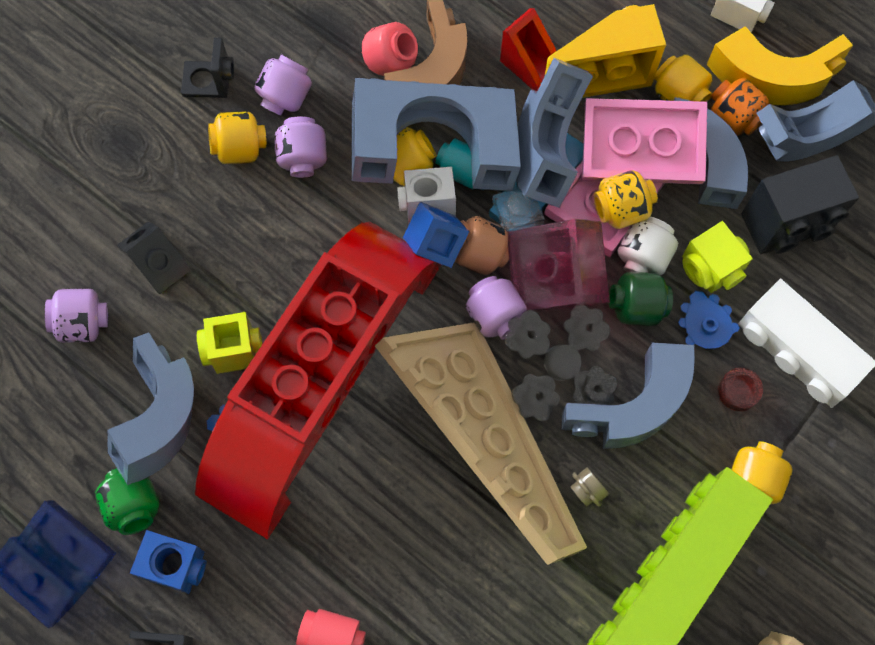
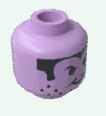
(282, 85)
(300, 146)
(493, 305)
(75, 315)

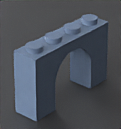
(479, 114)

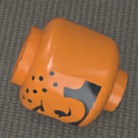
(738, 105)

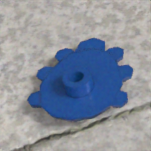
(707, 321)

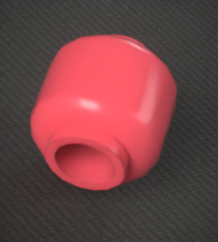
(389, 48)

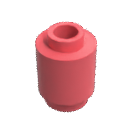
(329, 629)

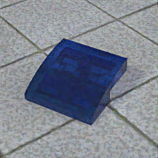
(52, 563)

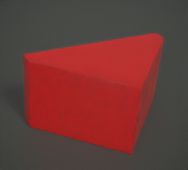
(527, 48)

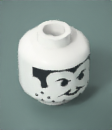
(648, 247)

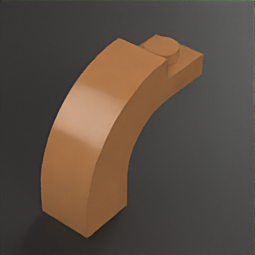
(448, 57)

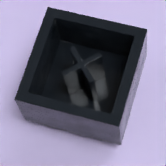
(799, 205)

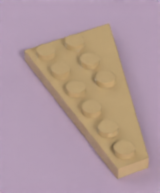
(473, 406)

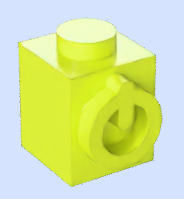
(716, 259)
(228, 342)

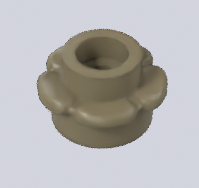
(588, 488)

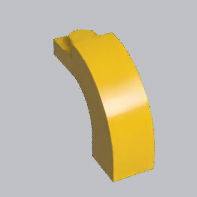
(778, 77)

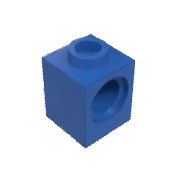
(435, 234)
(153, 552)

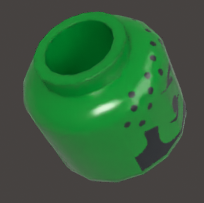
(126, 506)

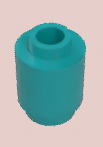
(457, 156)

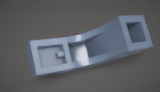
(819, 126)
(543, 132)
(725, 165)
(666, 385)
(157, 435)

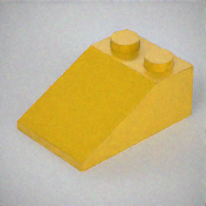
(618, 51)

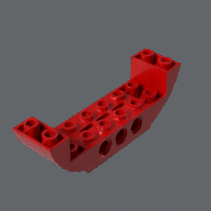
(306, 373)

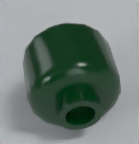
(641, 299)

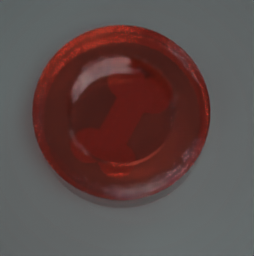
(740, 389)

